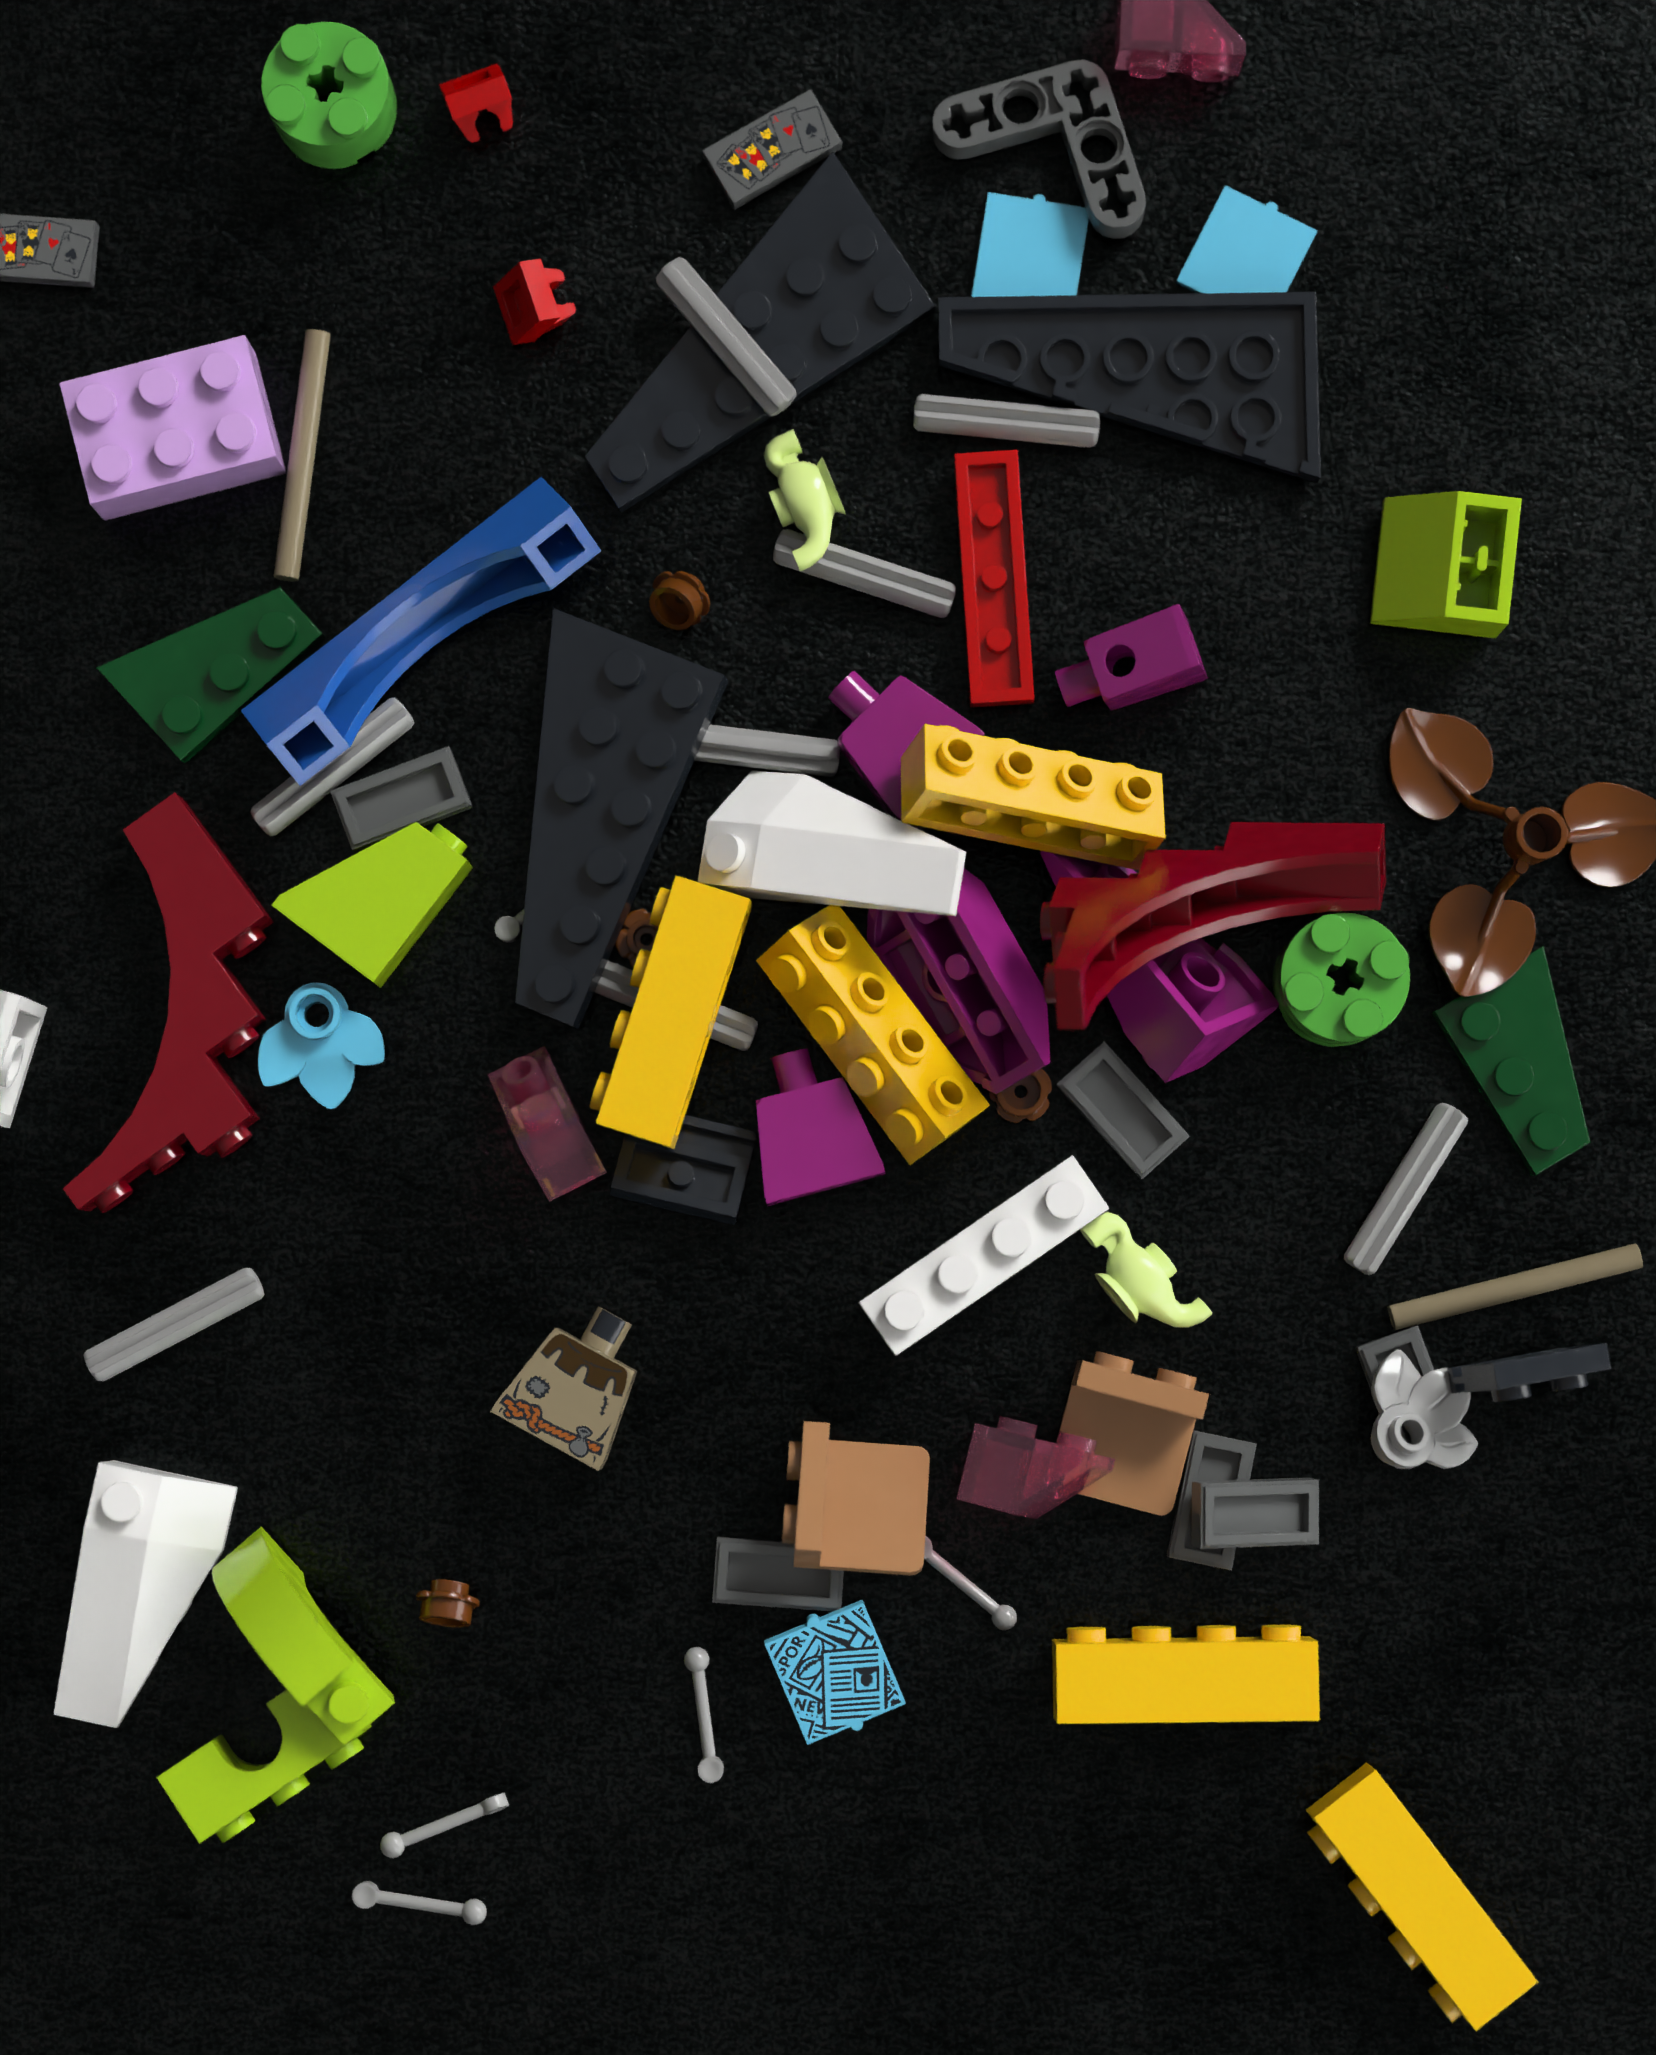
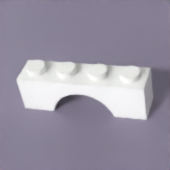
(983, 1255)

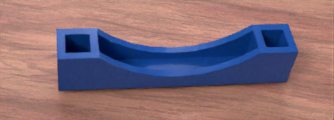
(509, 556)

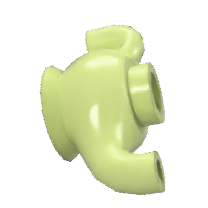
(804, 496)
(1140, 1277)

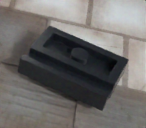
(696, 1178)
(1511, 1376)

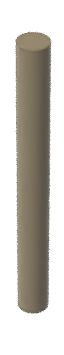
(302, 455)
(1515, 1286)

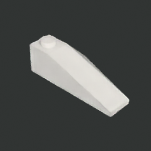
(819, 846)
(138, 1569)

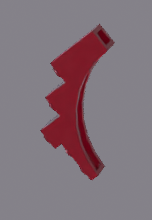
(1261, 873)
(209, 1012)

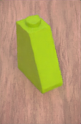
(380, 898)

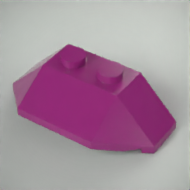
(969, 984)

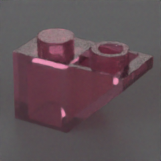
(1176, 38)
(546, 1124)
(1025, 1474)

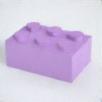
(172, 428)

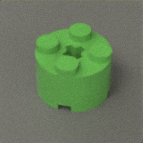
(310, 64)
(1375, 966)

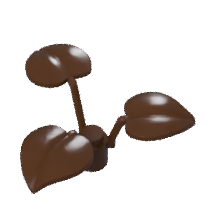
(1477, 933)

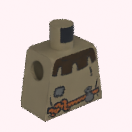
(573, 1390)

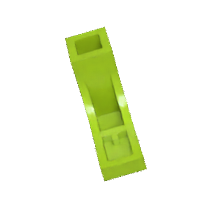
(295, 1639)

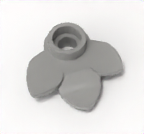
(1425, 1410)

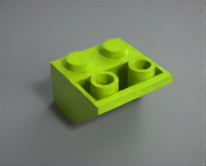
(1446, 562)

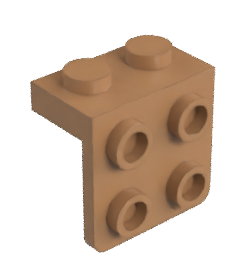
(1138, 1424)
(856, 1504)

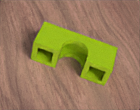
(218, 1788)

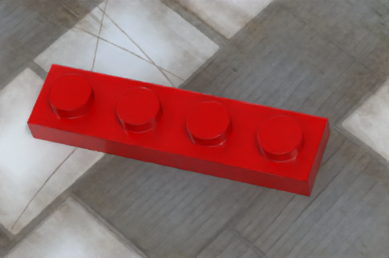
(993, 578)

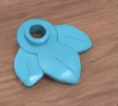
(323, 1054)

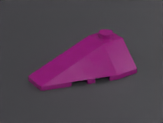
(1184, 1002)

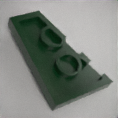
(209, 672)
(1521, 1063)

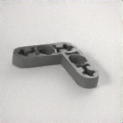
(1055, 115)

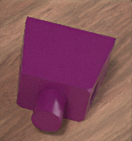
(1163, 661)
(885, 728)
(811, 1134)

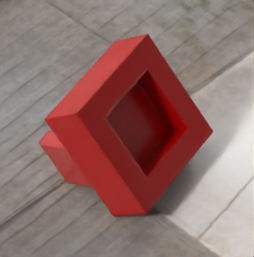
(475, 93)
(528, 301)

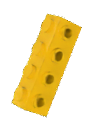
(1031, 797)
(673, 1012)
(863, 1028)
(1185, 1678)
(1420, 1896)

